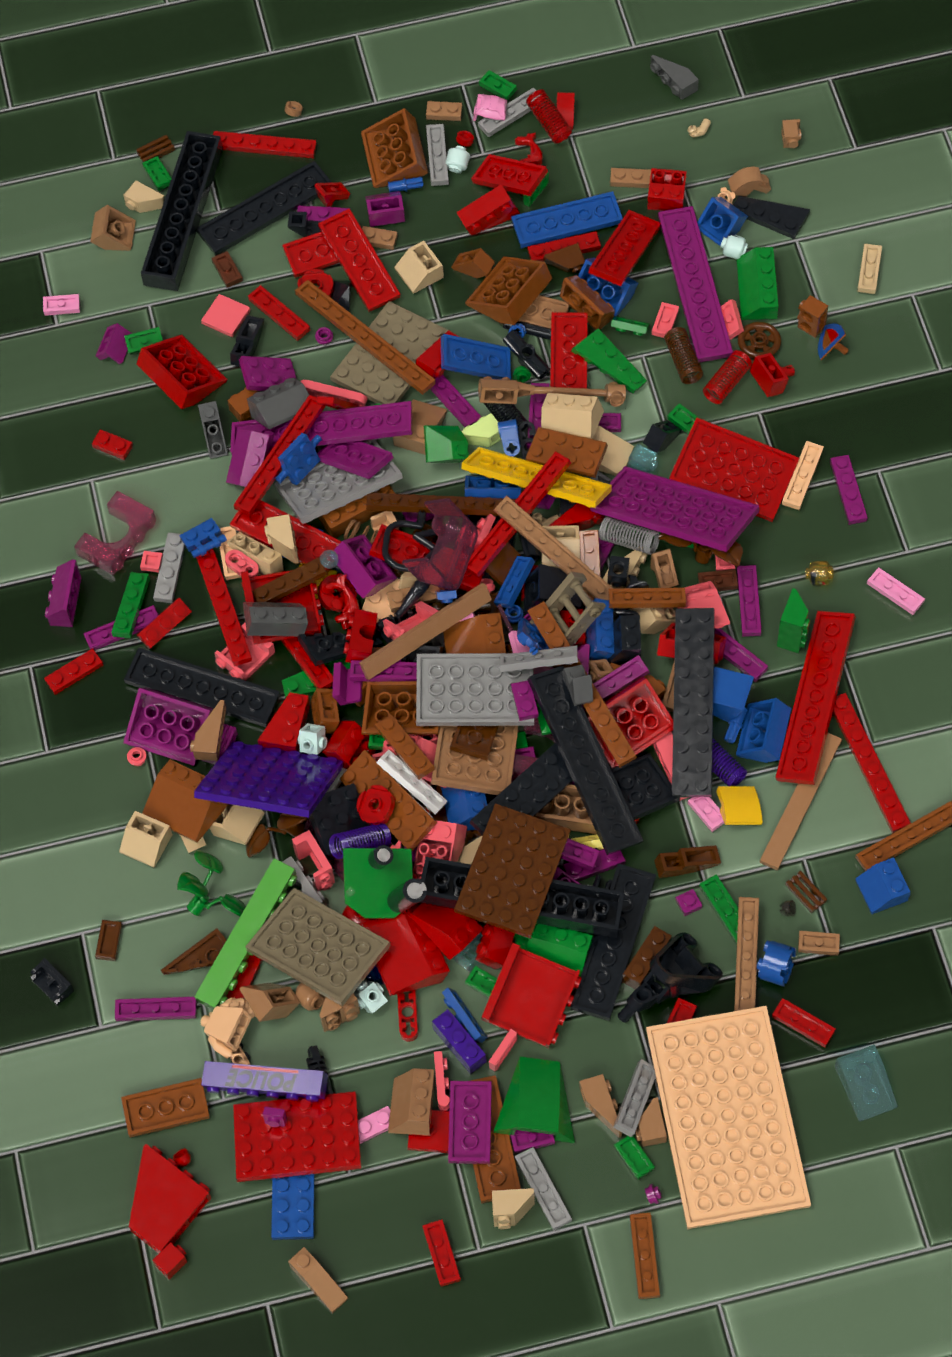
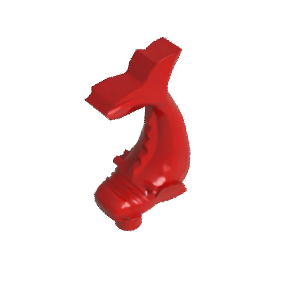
(536, 155)
(350, 601)

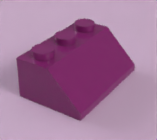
(248, 455)
(362, 570)
(64, 595)

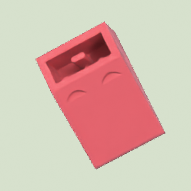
(706, 596)
(442, 842)

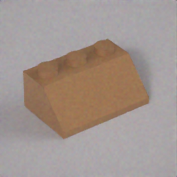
(412, 1102)

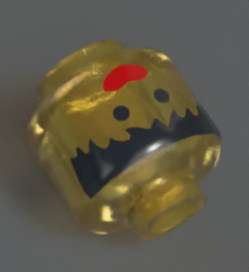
(819, 573)

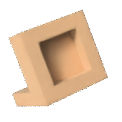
(384, 518)

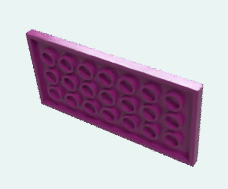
(677, 509)

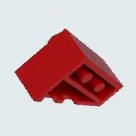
(488, 211)
(667, 644)
(285, 725)

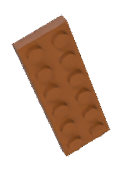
(409, 819)
(502, 1171)

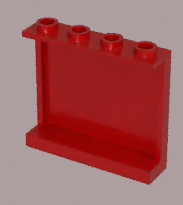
(304, 596)
(531, 996)

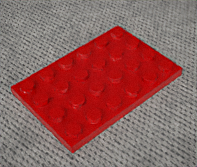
(735, 467)
(314, 1141)

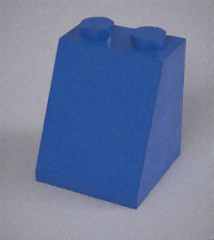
(730, 693)

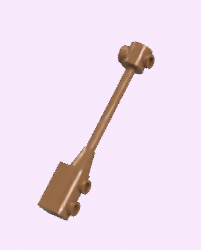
(506, 391)

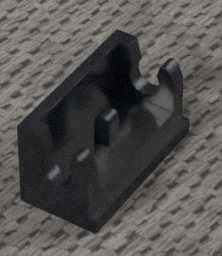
(51, 982)

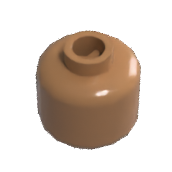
(309, 998)

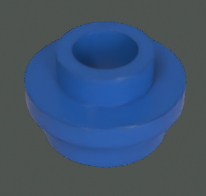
(515, 609)

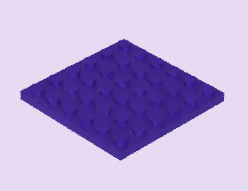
(269, 779)

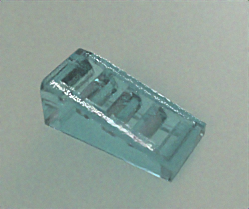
(461, 960)

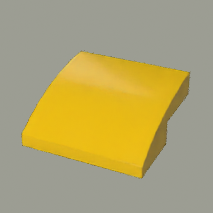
(739, 805)

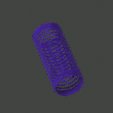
(737, 774)
(345, 841)

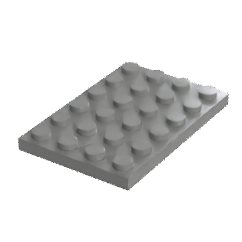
(330, 488)
(466, 691)

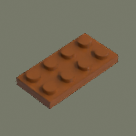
(583, 452)
(165, 1107)

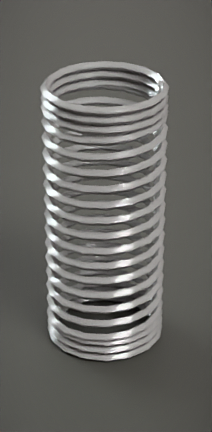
(646, 542)

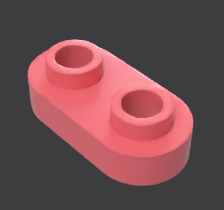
(244, 563)

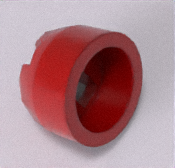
(182, 1157)

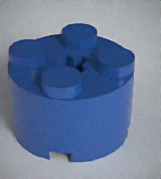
(777, 963)

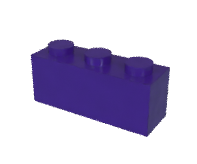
(459, 1041)

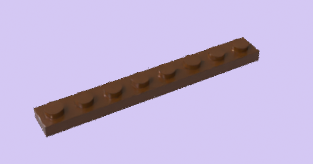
(415, 503)

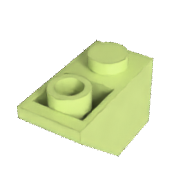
(483, 432)

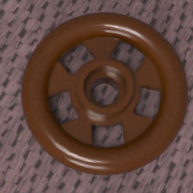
(760, 327)

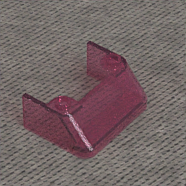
(452, 549)

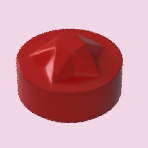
(464, 138)

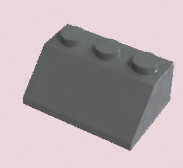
(277, 403)
(275, 619)

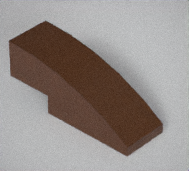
(687, 861)

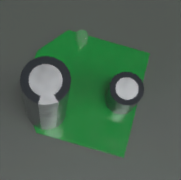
(380, 881)

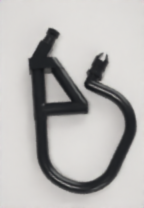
(418, 536)

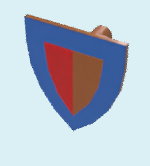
(830, 339)

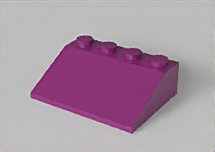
(165, 724)

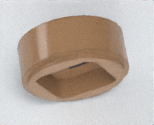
(293, 108)

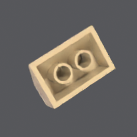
(571, 414)

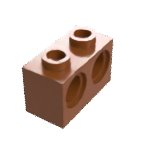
(812, 316)
(325, 710)

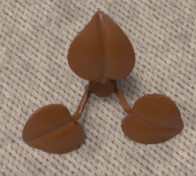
(704, 553)
(261, 836)

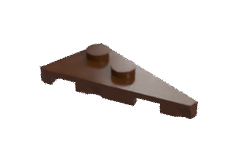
(199, 955)

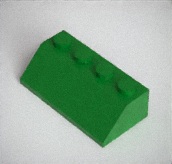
(757, 284)

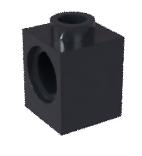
(618, 564)

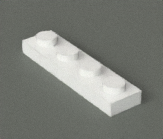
(418, 788)

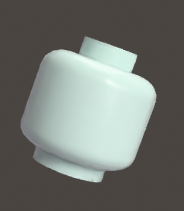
(457, 159)
(734, 246)

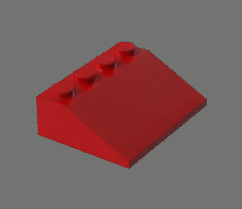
(180, 370)
(639, 717)
(412, 957)

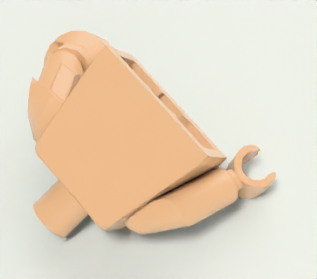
(228, 1026)

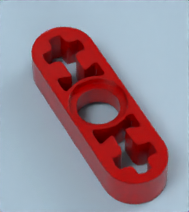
(414, 1025)

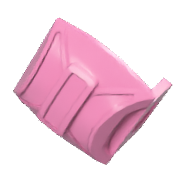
(490, 107)

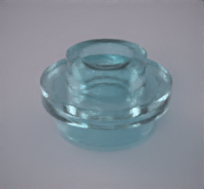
(332, 556)

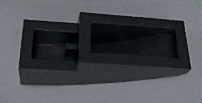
(246, 339)

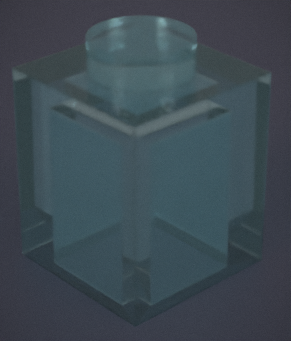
(643, 459)

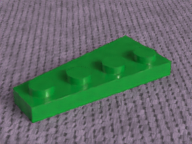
(604, 355)
(302, 684)

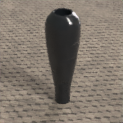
(412, 596)

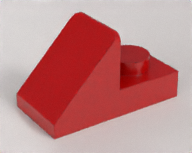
(330, 192)

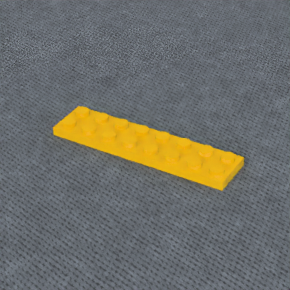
(521, 472)

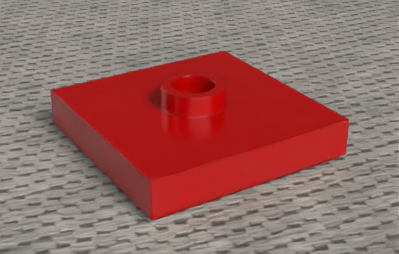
(439, 1135)

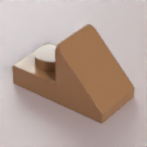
(664, 569)

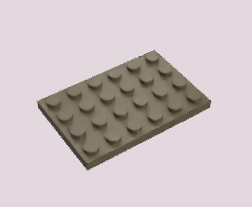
(368, 375)
(318, 946)

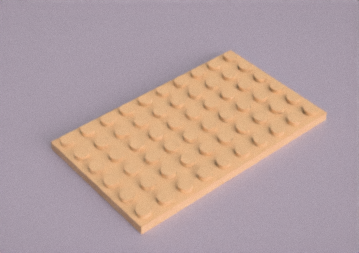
(727, 1117)

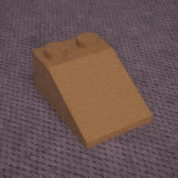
(422, 415)

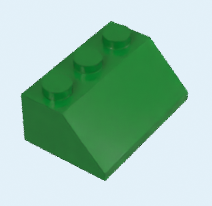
(793, 624)
(561, 946)

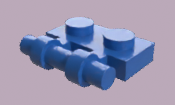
(201, 534)

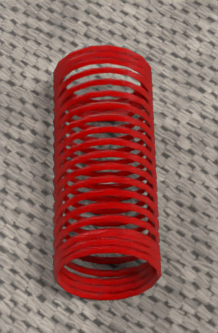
(563, 131)
(711, 386)

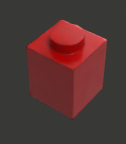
(170, 1260)

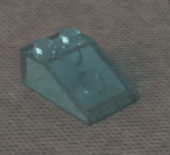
(866, 1082)

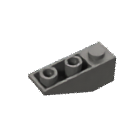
(677, 77)
(212, 429)

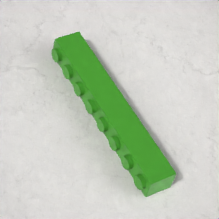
(233, 955)

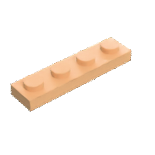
(802, 475)

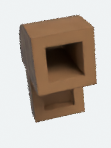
(747, 180)

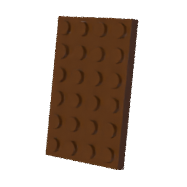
(512, 871)

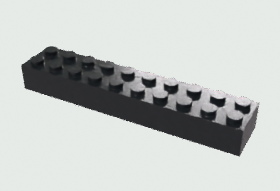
(182, 211)
(565, 906)

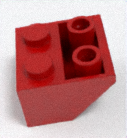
(666, 189)
(347, 743)

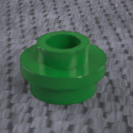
(521, 374)

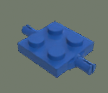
(299, 459)
(529, 635)

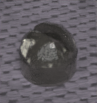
(788, 908)

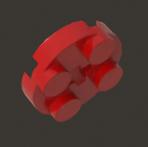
(322, 279)
(327, 598)
(384, 810)

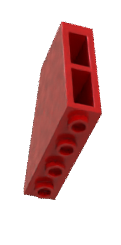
(164, 1200)

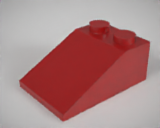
(446, 928)

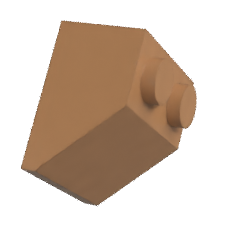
(112, 229)

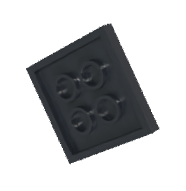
(644, 786)
(335, 815)

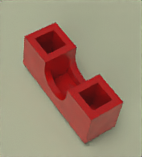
(360, 635)

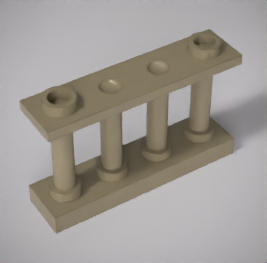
(562, 596)

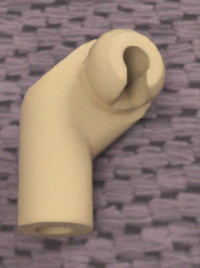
(699, 131)
(544, 521)

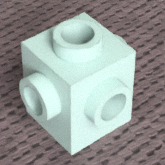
(312, 739)
(372, 1002)

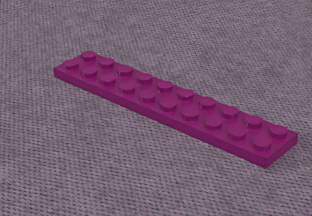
(695, 284)
(345, 424)

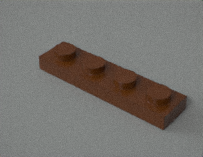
(290, 582)

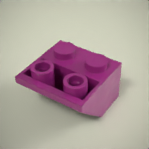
(385, 208)

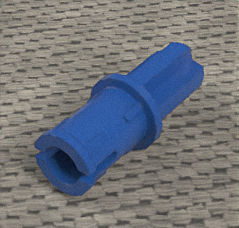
(405, 184)
(734, 727)

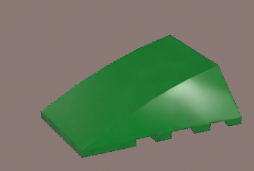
(536, 1101)

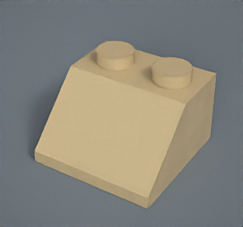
(282, 536)
(511, 1206)

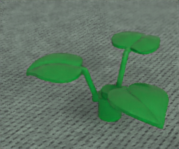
(192, 884)

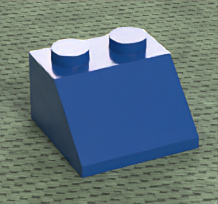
(720, 220)
(883, 886)

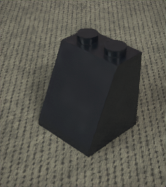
(541, 586)
(626, 639)

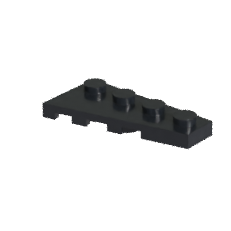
(774, 216)
(328, 648)

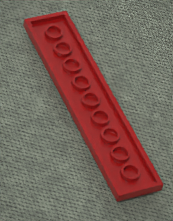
(815, 698)

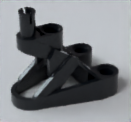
(678, 971)

